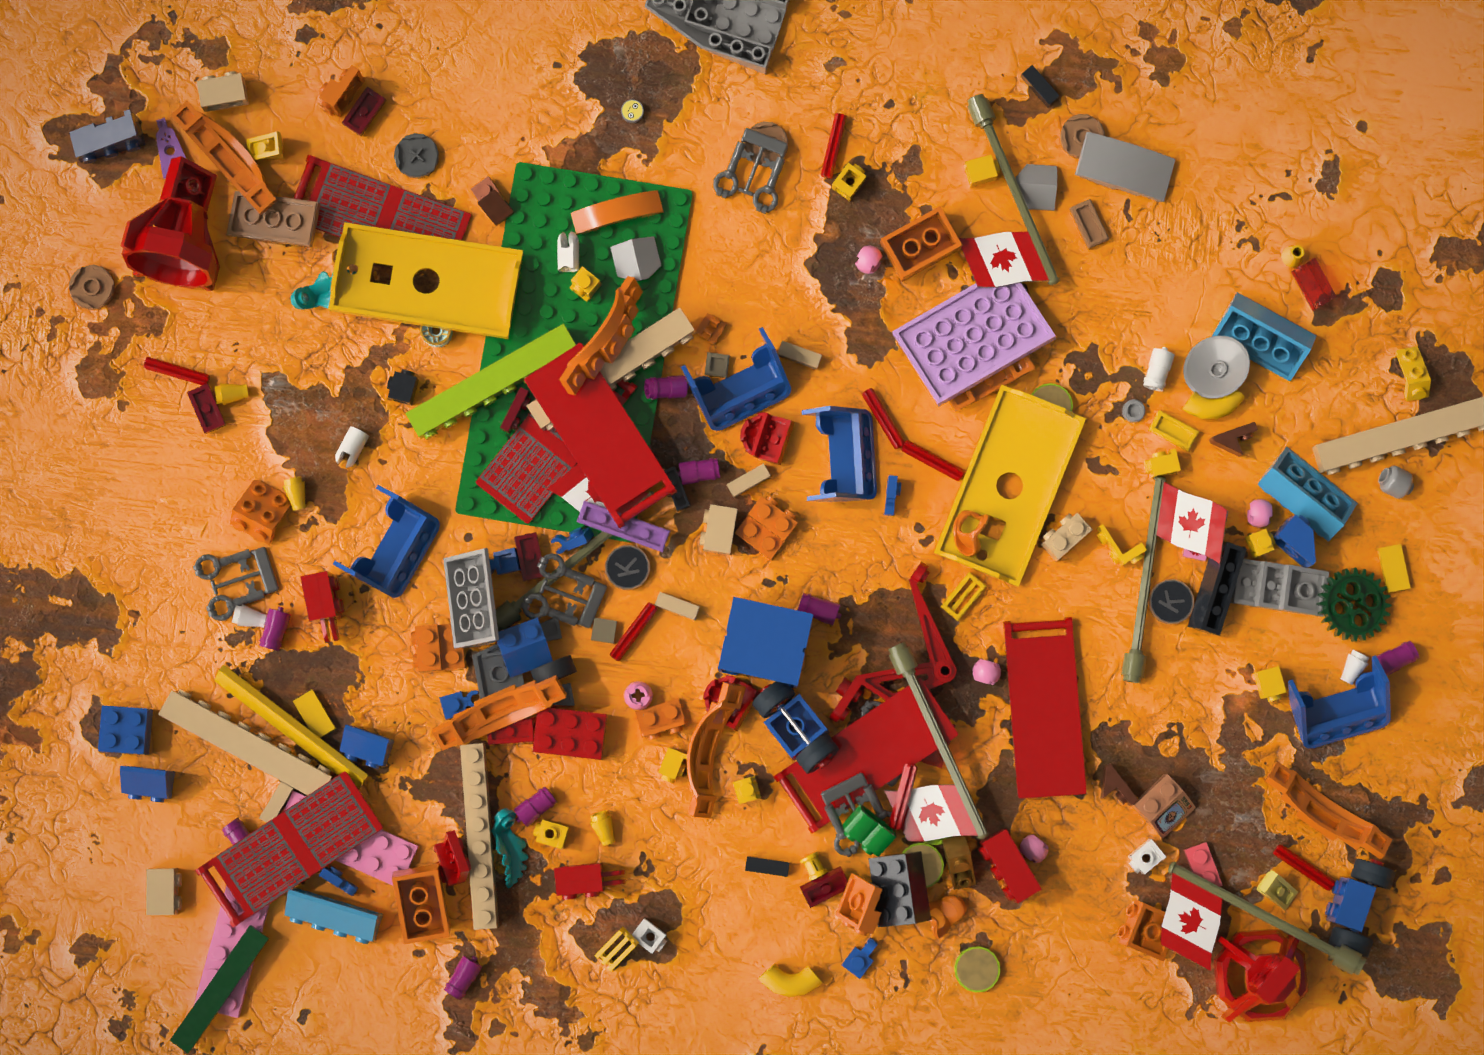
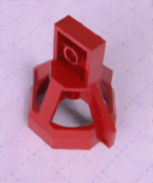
(179, 245)
(1268, 976)

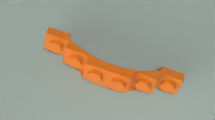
(227, 155)
(607, 341)
(498, 711)
(703, 748)
(1325, 814)

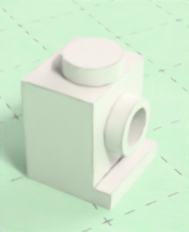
(1152, 850)
(640, 935)

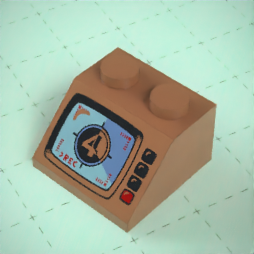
(1164, 805)

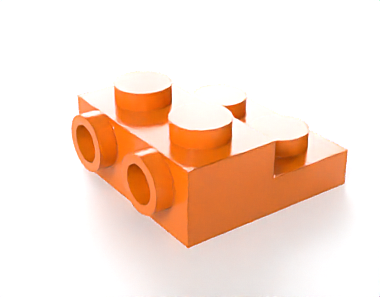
(337, 96)
(767, 527)
(436, 649)
(859, 905)
(1143, 930)

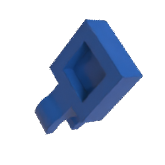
(577, 538)
(859, 960)

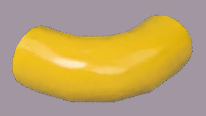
(1213, 407)
(790, 984)

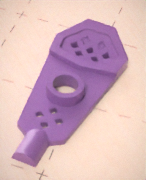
(163, 146)

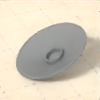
(1216, 366)

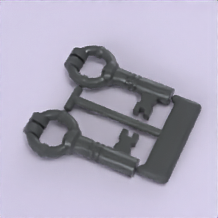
(765, 142)
(265, 570)
(582, 580)
(845, 788)

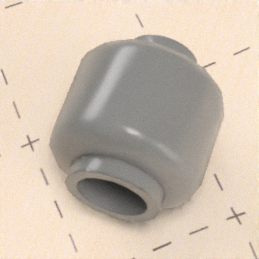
(1396, 482)

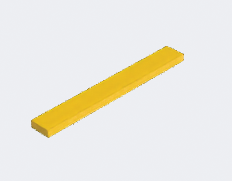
(288, 725)

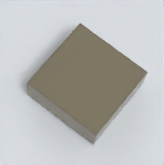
(717, 365)
(604, 630)

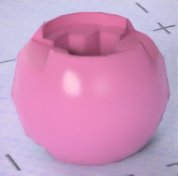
(869, 259)
(1259, 513)
(986, 672)
(632, 702)
(1033, 848)

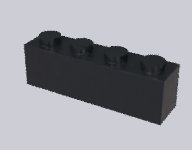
(1217, 590)

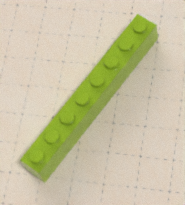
(488, 383)

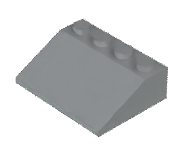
(471, 599)

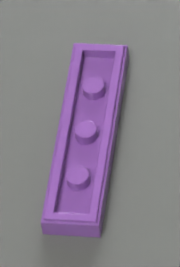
(634, 529)

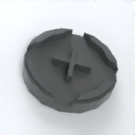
(416, 156)

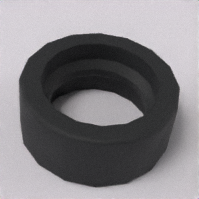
(561, 668)

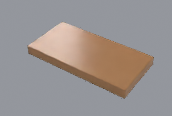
(284, 222)

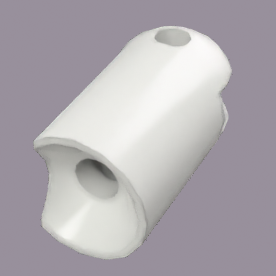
(568, 255)
(353, 445)

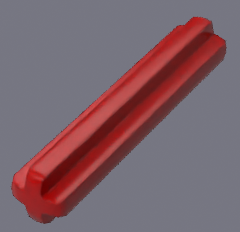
(833, 145)
(176, 371)
(883, 418)
(932, 460)
(633, 631)
(903, 796)
(1304, 867)

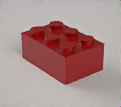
(570, 733)
(1009, 866)

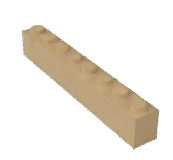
(636, 353)
(1400, 435)
(243, 743)
(479, 836)

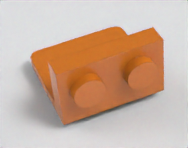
(260, 511)

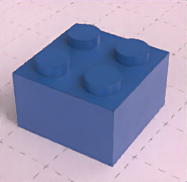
(125, 730)

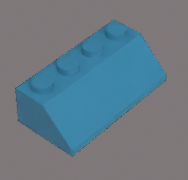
(1266, 336)
(1307, 493)
(332, 914)

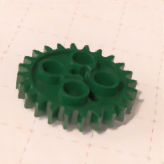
(1344, 622)

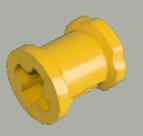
(813, 866)

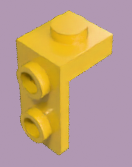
(1415, 372)
(1116, 555)

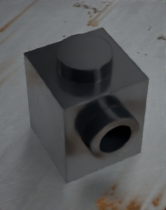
(402, 387)

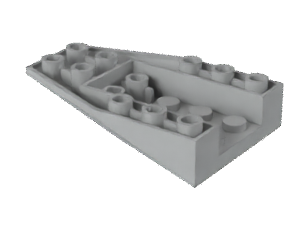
(728, 28)

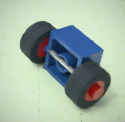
(795, 726)
(1353, 903)

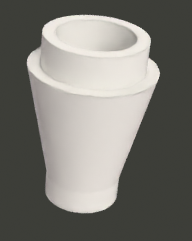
(248, 617)
(1354, 666)

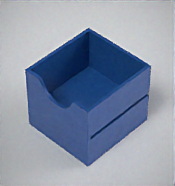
(765, 641)

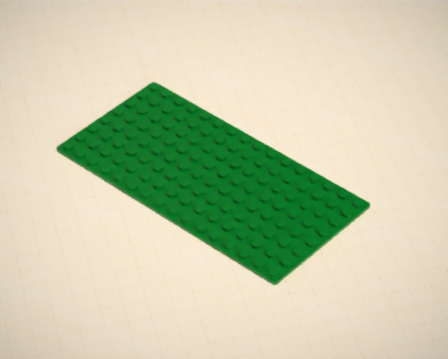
(543, 301)

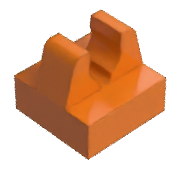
(711, 328)

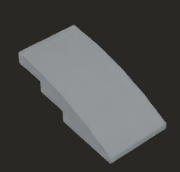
(1125, 166)
(1280, 587)

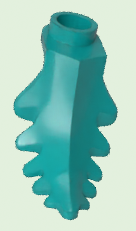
(314, 295)
(509, 846)

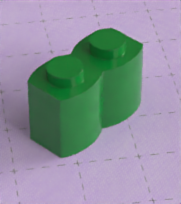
(869, 831)

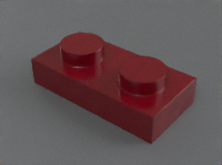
(364, 111)
(206, 408)
(512, 418)
(529, 555)
(824, 887)

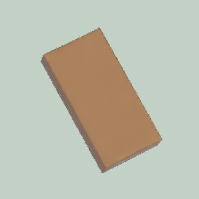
(1089, 223)

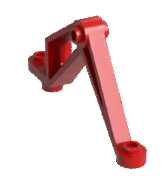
(936, 650)

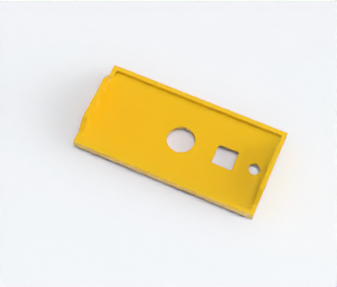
(473, 290)
(1019, 438)

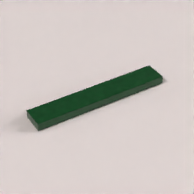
(219, 989)

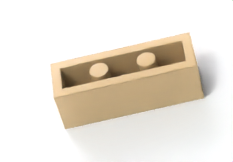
(799, 355)
(748, 480)
(677, 606)
(277, 802)

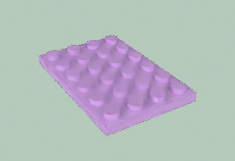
(972, 338)

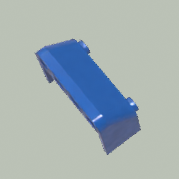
(744, 391)
(850, 453)
(400, 548)
(1343, 713)

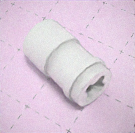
(1159, 366)

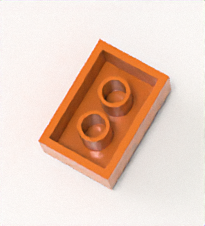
(920, 244)
(421, 903)

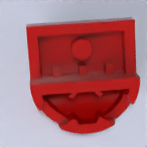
(766, 437)
(712, 694)
(452, 862)

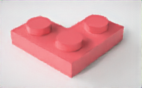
(1202, 863)

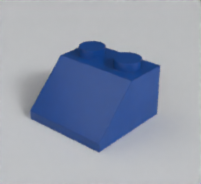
(1297, 540)
(523, 647)
(365, 745)
(146, 782)

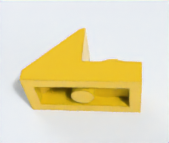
(266, 146)

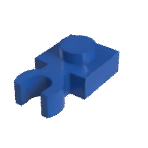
(892, 490)
(505, 562)
(456, 703)
(335, 877)

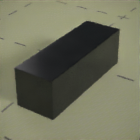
(1039, 86)
(679, 498)
(767, 866)

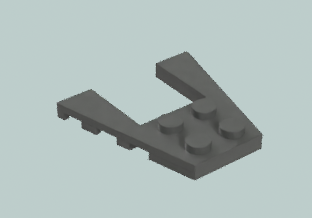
(493, 674)

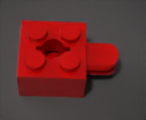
(323, 602)
(583, 879)

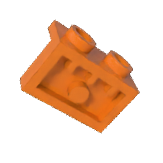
(660, 719)

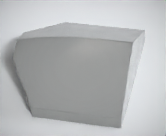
(1038, 186)
(636, 258)

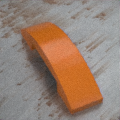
(616, 211)
(993, 383)

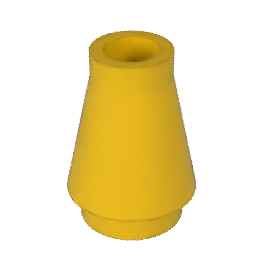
(1290, 259)
(230, 393)
(295, 492)
(603, 827)

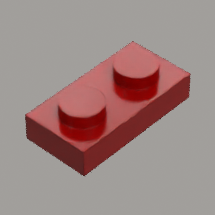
(514, 733)

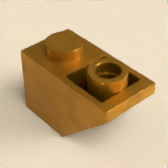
(959, 862)

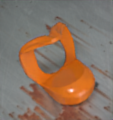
(968, 542)
(952, 909)

